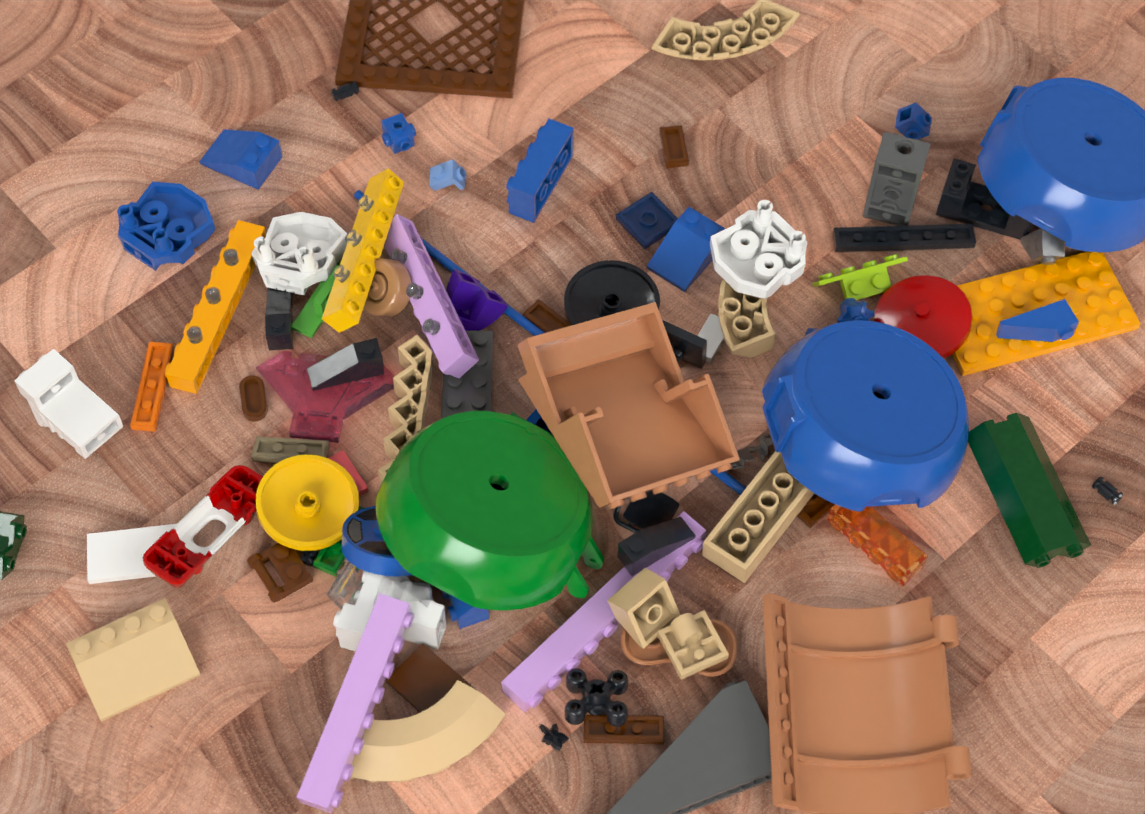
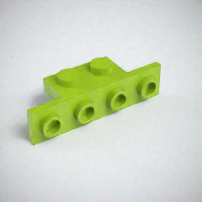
(863, 282)

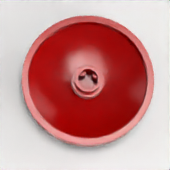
(929, 310)

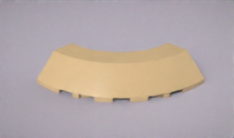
(726, 38)
(744, 322)
(428, 740)

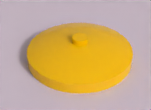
(306, 502)

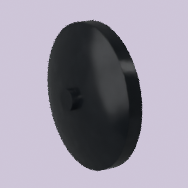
(606, 290)

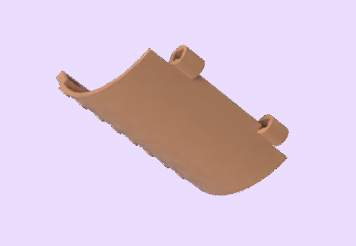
(860, 708)

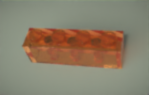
(879, 541)

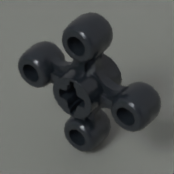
(596, 697)

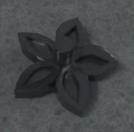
(553, 737)

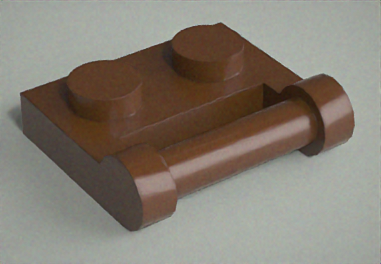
(287, 565)

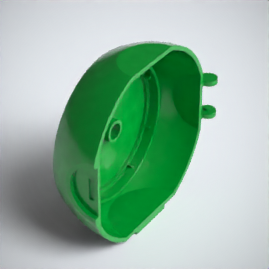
(481, 541)

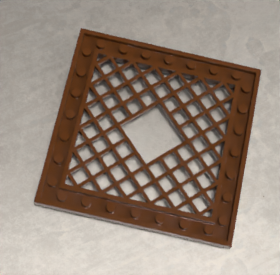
(493, 83)

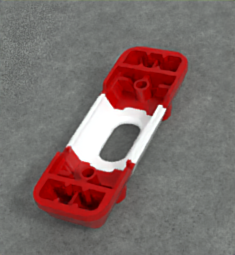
(231, 501)

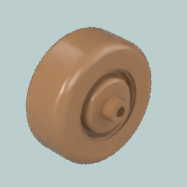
(388, 289)

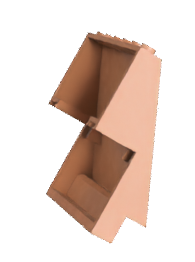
(624, 407)

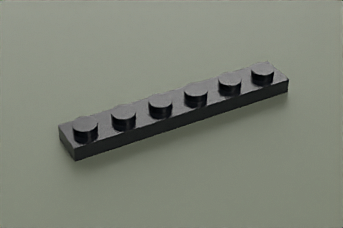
(904, 237)

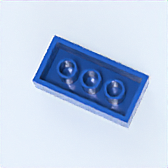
(540, 170)

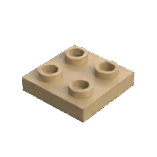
(692, 643)

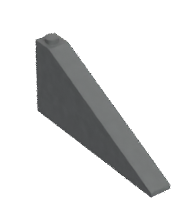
(710, 760)

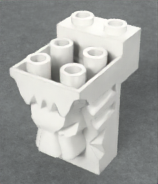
(67, 404)
(428, 620)

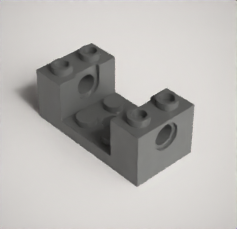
(895, 179)

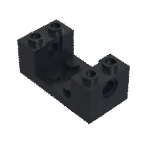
(963, 202)

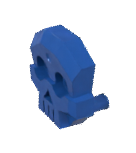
(156, 237)

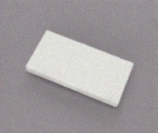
(120, 553)

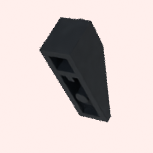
(279, 320)
(350, 364)
(653, 544)

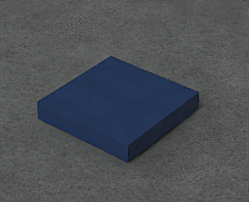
(647, 220)

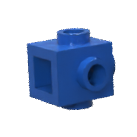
(913, 121)
(398, 133)

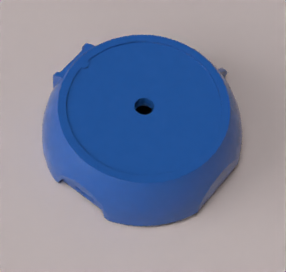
(1051, 176)
(847, 439)

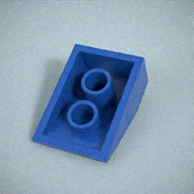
(243, 156)
(685, 249)

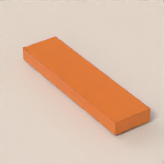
(151, 387)

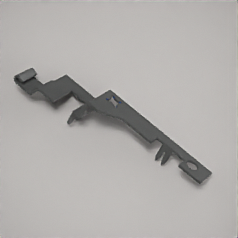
(745, 454)

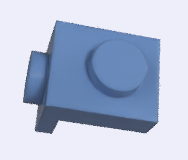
(446, 175)

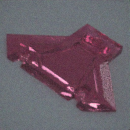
(322, 411)

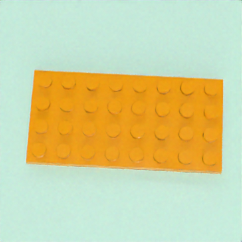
(1080, 279)

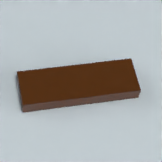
(636, 730)

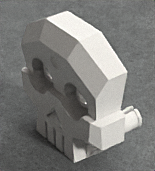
(769, 243)
(299, 251)

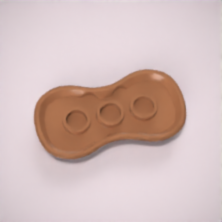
(655, 653)

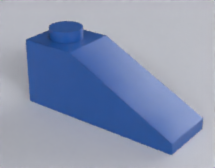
(1041, 324)

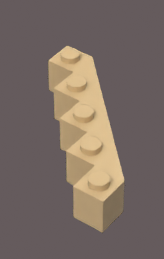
(413, 389)

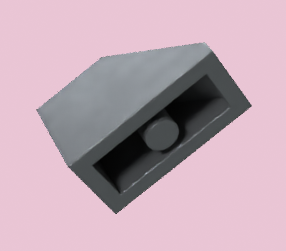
(1043, 247)

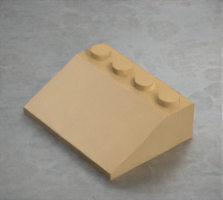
(133, 659)

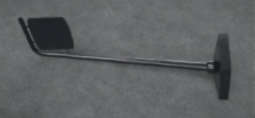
(661, 507)

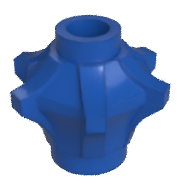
(854, 310)

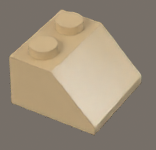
(644, 606)

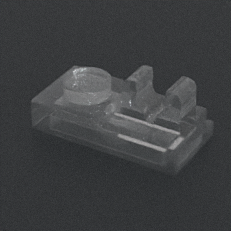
(346, 584)

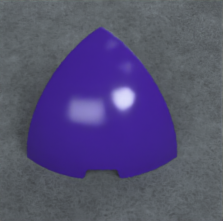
(473, 303)

